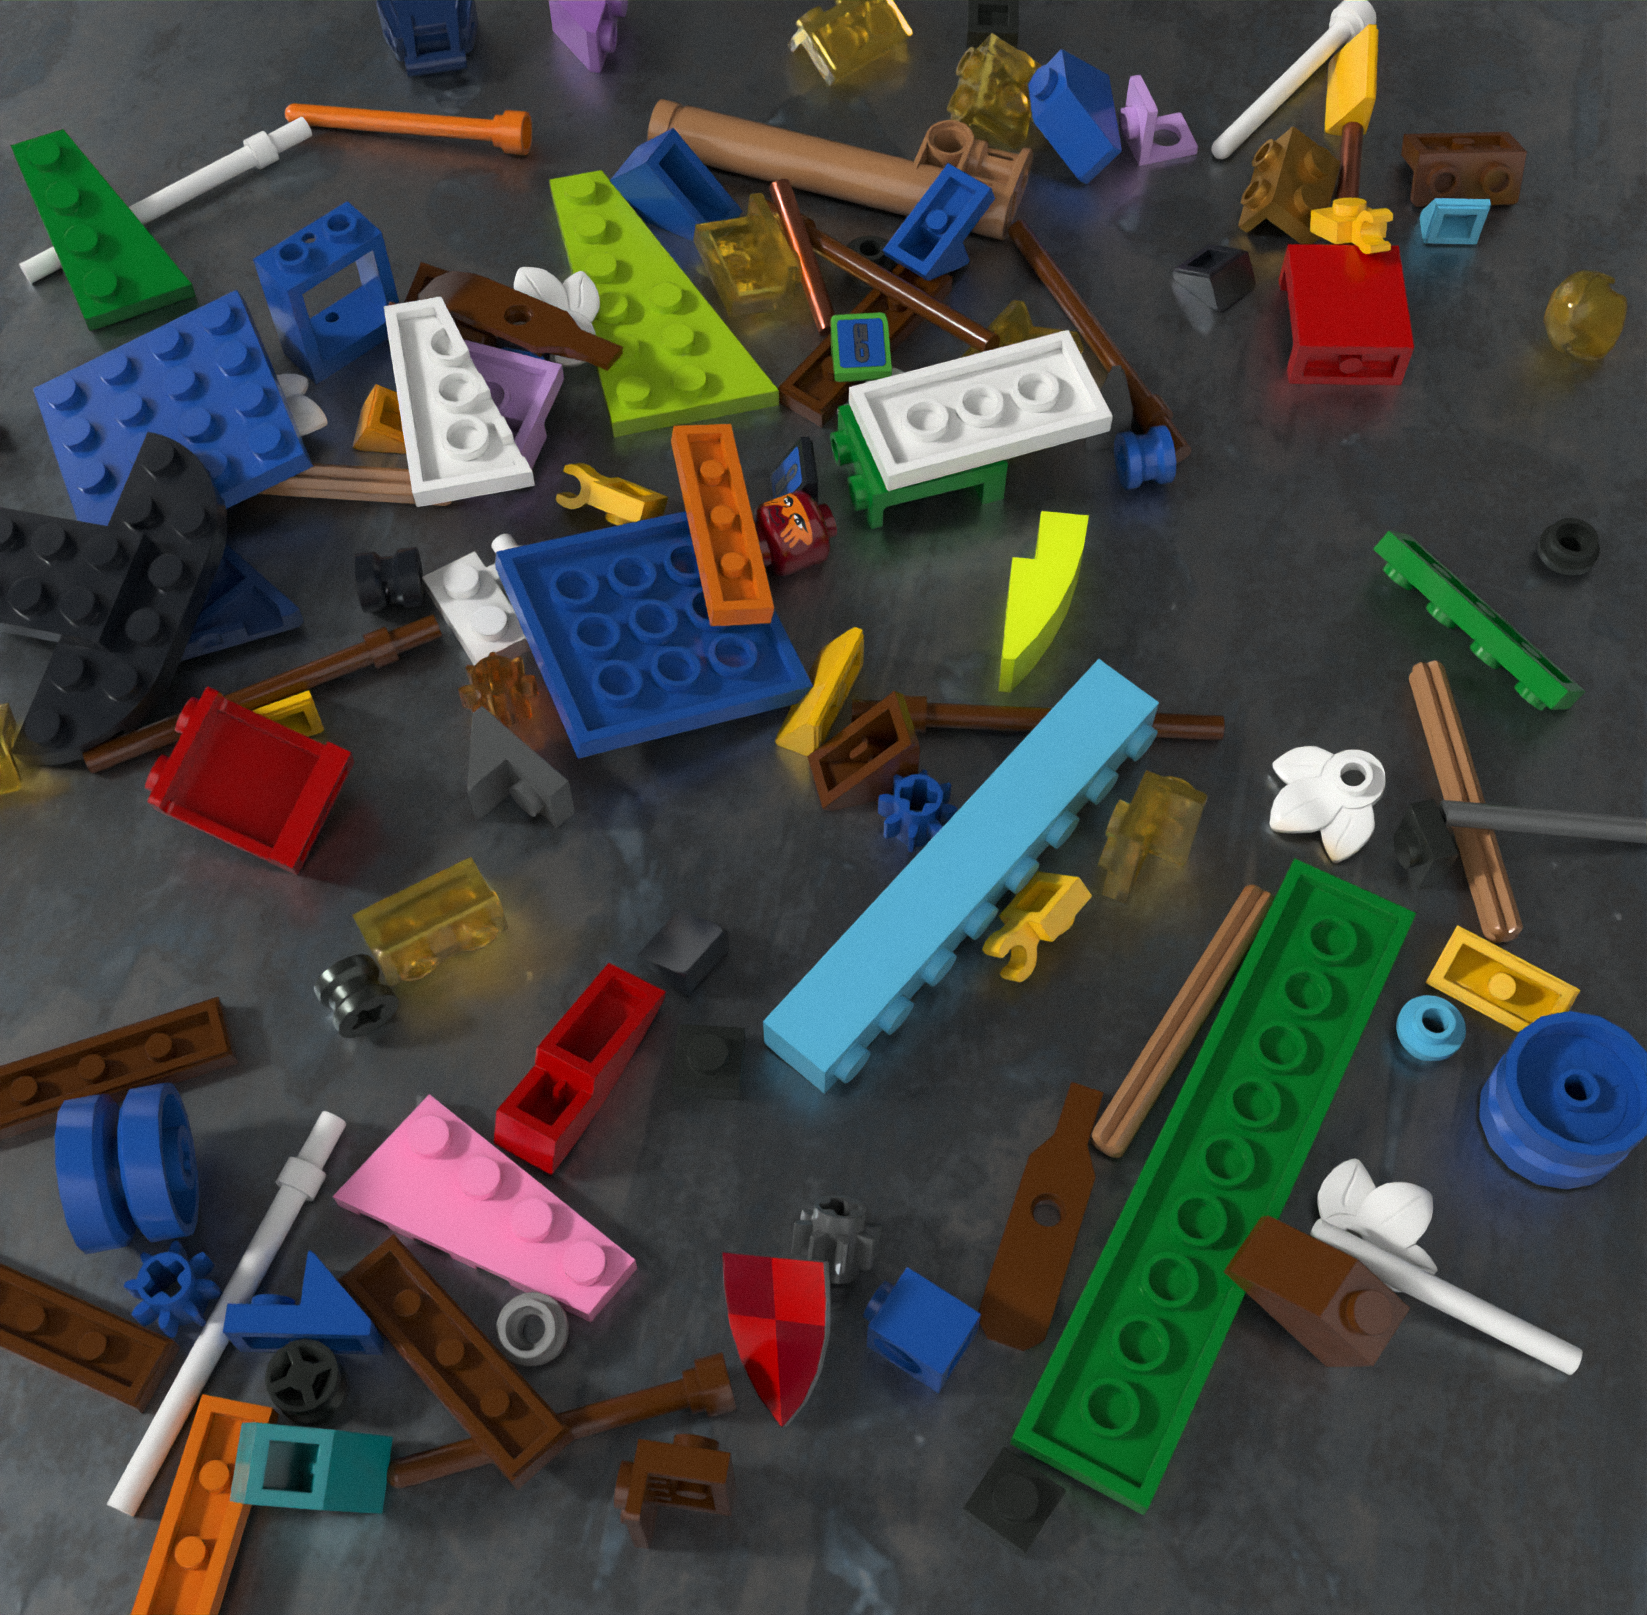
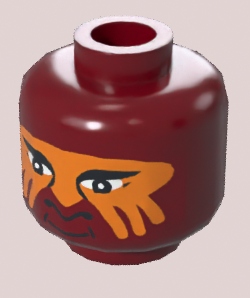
(793, 532)

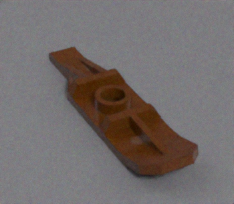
(496, 308)
(1034, 1256)

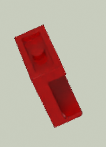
(1346, 315)
(248, 780)

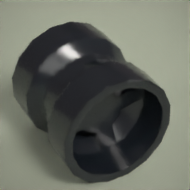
(389, 579)

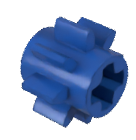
(911, 794)
(158, 1274)

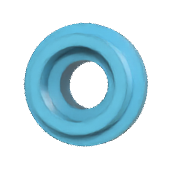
(1422, 1042)

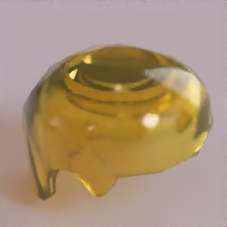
(1585, 315)

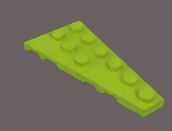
(677, 351)

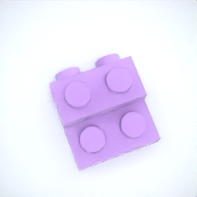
(521, 391)

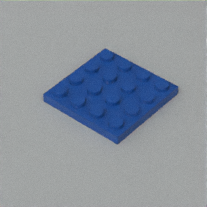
(190, 381)
(631, 640)

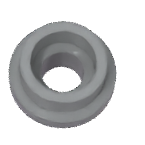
(511, 1324)

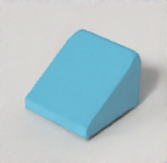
(1453, 220)

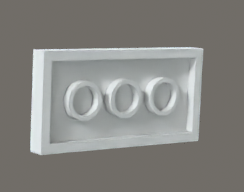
(979, 409)

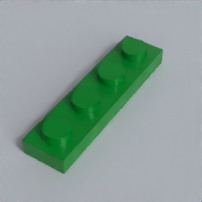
(1494, 638)

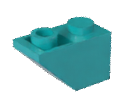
(311, 1468)

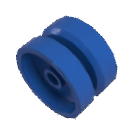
(1566, 1100)
(126, 1168)

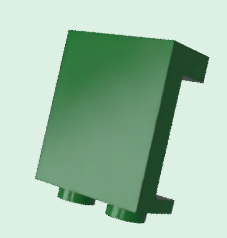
(869, 491)

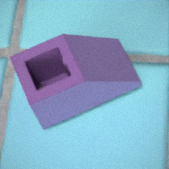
(588, 28)

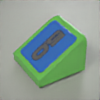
(860, 347)

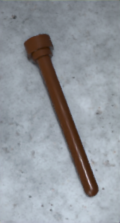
(701, 1389)

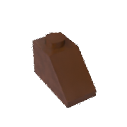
(1317, 1294)

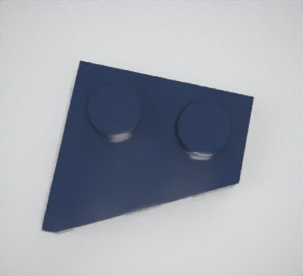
(239, 609)

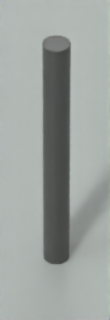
(1543, 821)

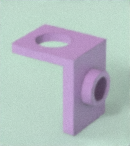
(1140, 121)

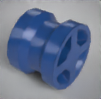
(1145, 457)

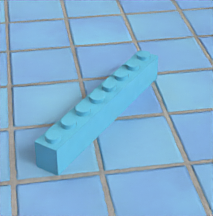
(959, 878)

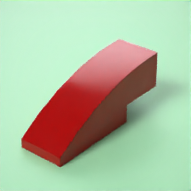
(577, 1068)

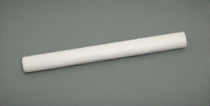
(1453, 1300)

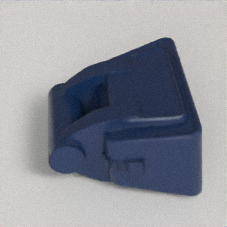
(429, 33)

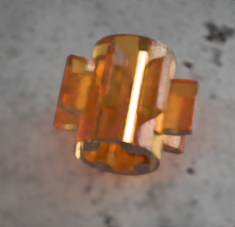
(500, 688)

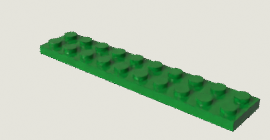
(1221, 1162)

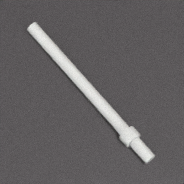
(258, 151)
(297, 1182)

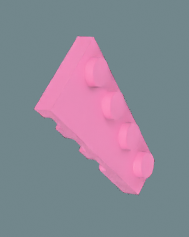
(470, 1200)

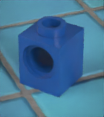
(920, 1328)

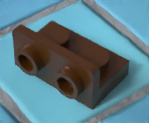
(1464, 166)

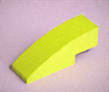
(1040, 594)

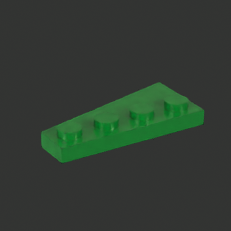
(100, 243)

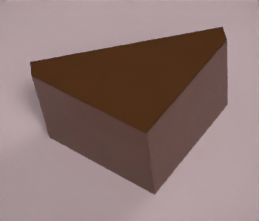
(866, 755)

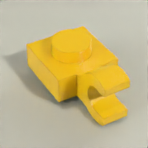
(1354, 223)
(619, 498)
(1036, 913)

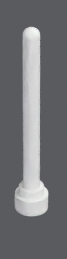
(1345, 23)

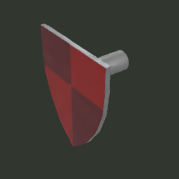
(780, 1324)

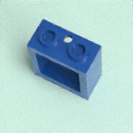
(351, 324)

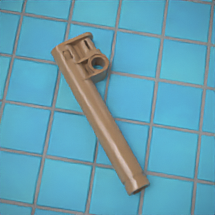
(848, 170)

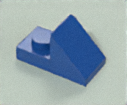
(935, 229)
(323, 1315)

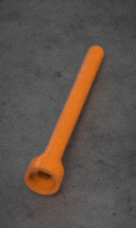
(507, 131)

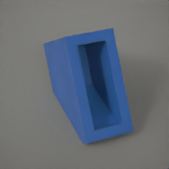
(1076, 113)
(673, 186)

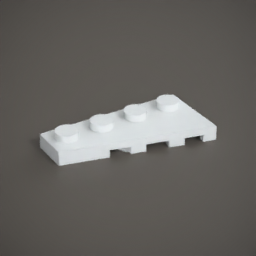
(449, 421)

